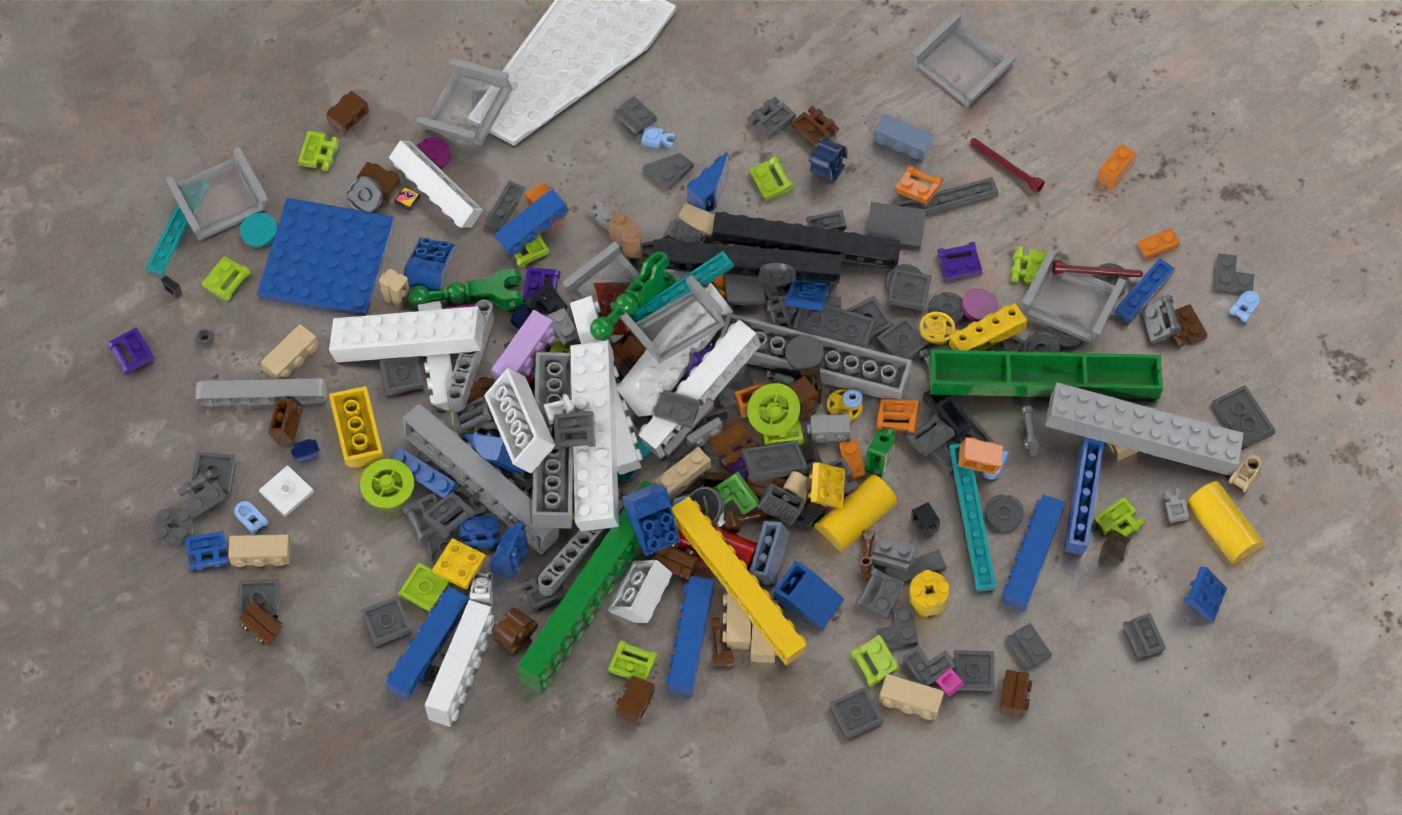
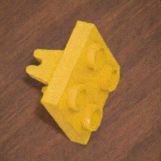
(827, 485)
(459, 563)

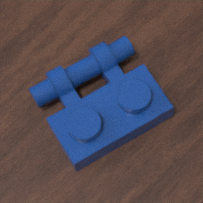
(480, 527)
(205, 545)

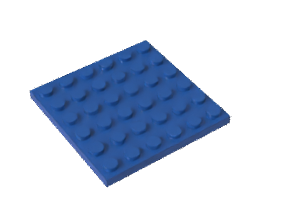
(326, 256)

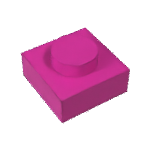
(950, 682)

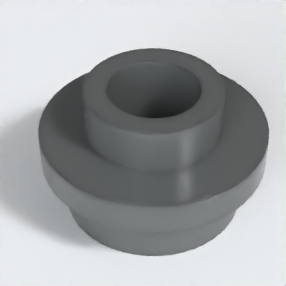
(202, 334)

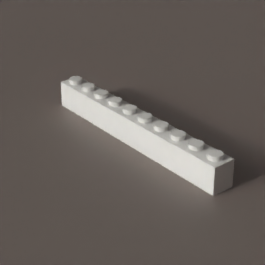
(628, 456)

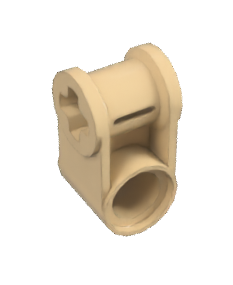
(1244, 475)
(798, 486)

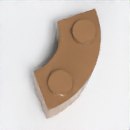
(626, 234)

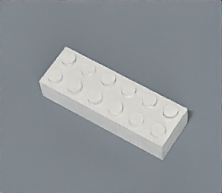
(519, 420)
(460, 663)

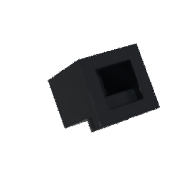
(810, 515)
(926, 519)

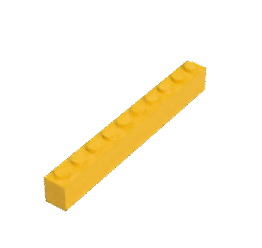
(738, 581)

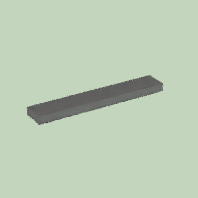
(956, 196)

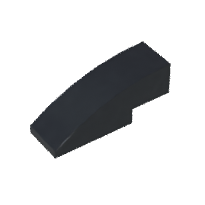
(948, 411)

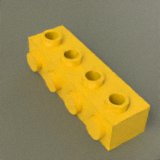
(990, 330)

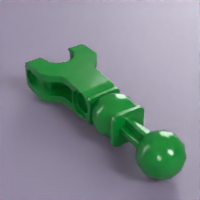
(489, 289)
(643, 289)

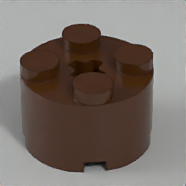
(514, 631)

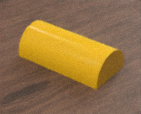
(356, 427)
(859, 512)
(1225, 522)

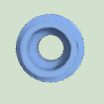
(855, 402)

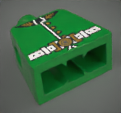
(883, 446)

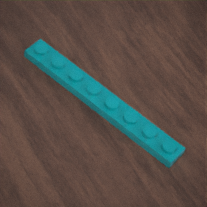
(973, 524)

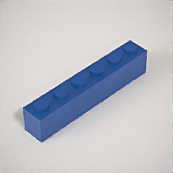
(1083, 496)
(1034, 551)
(691, 635)
(427, 644)

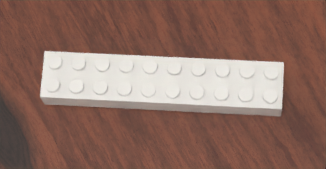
(595, 466)

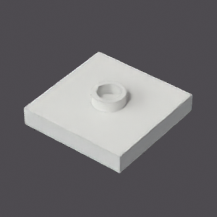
(286, 491)

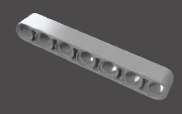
(468, 364)
(260, 391)
(573, 547)

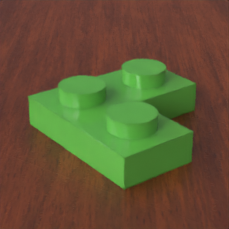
(739, 491)

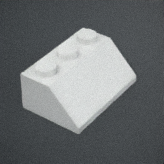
(640, 591)

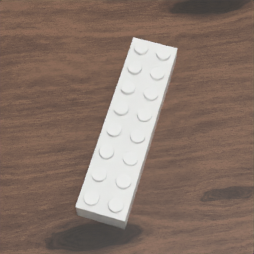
(407, 334)
(648, 379)
(705, 381)

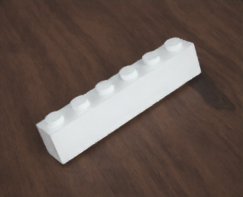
(435, 184)
(440, 370)

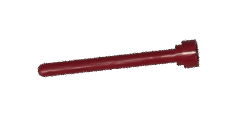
(1034, 183)
(1060, 268)

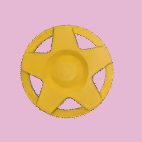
(936, 328)
(839, 406)

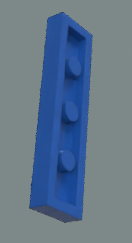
(1144, 290)
(425, 474)

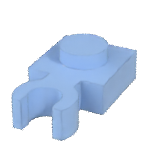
(655, 136)

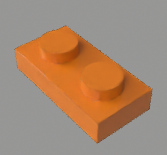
(1158, 243)
(852, 454)

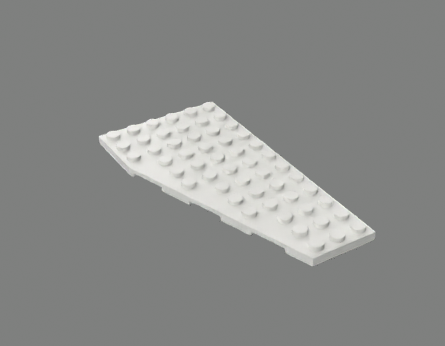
(571, 54)

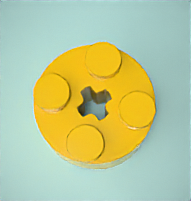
(929, 593)

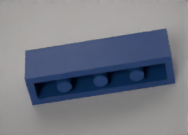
(531, 222)

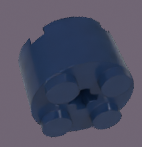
(828, 159)

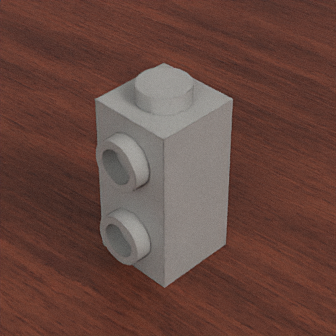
(829, 428)

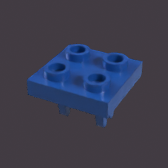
(1206, 594)

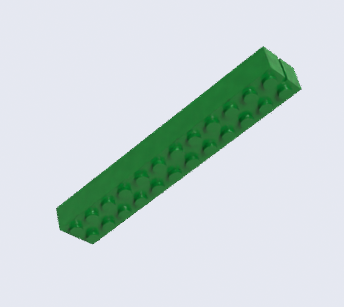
(1038, 372)
(579, 604)

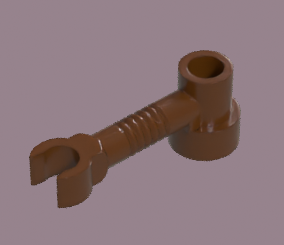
(733, 521)
(866, 562)
(722, 657)

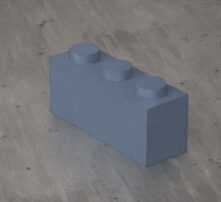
(903, 137)
(770, 552)

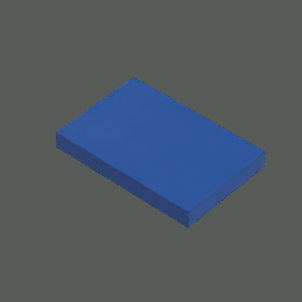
(807, 295)

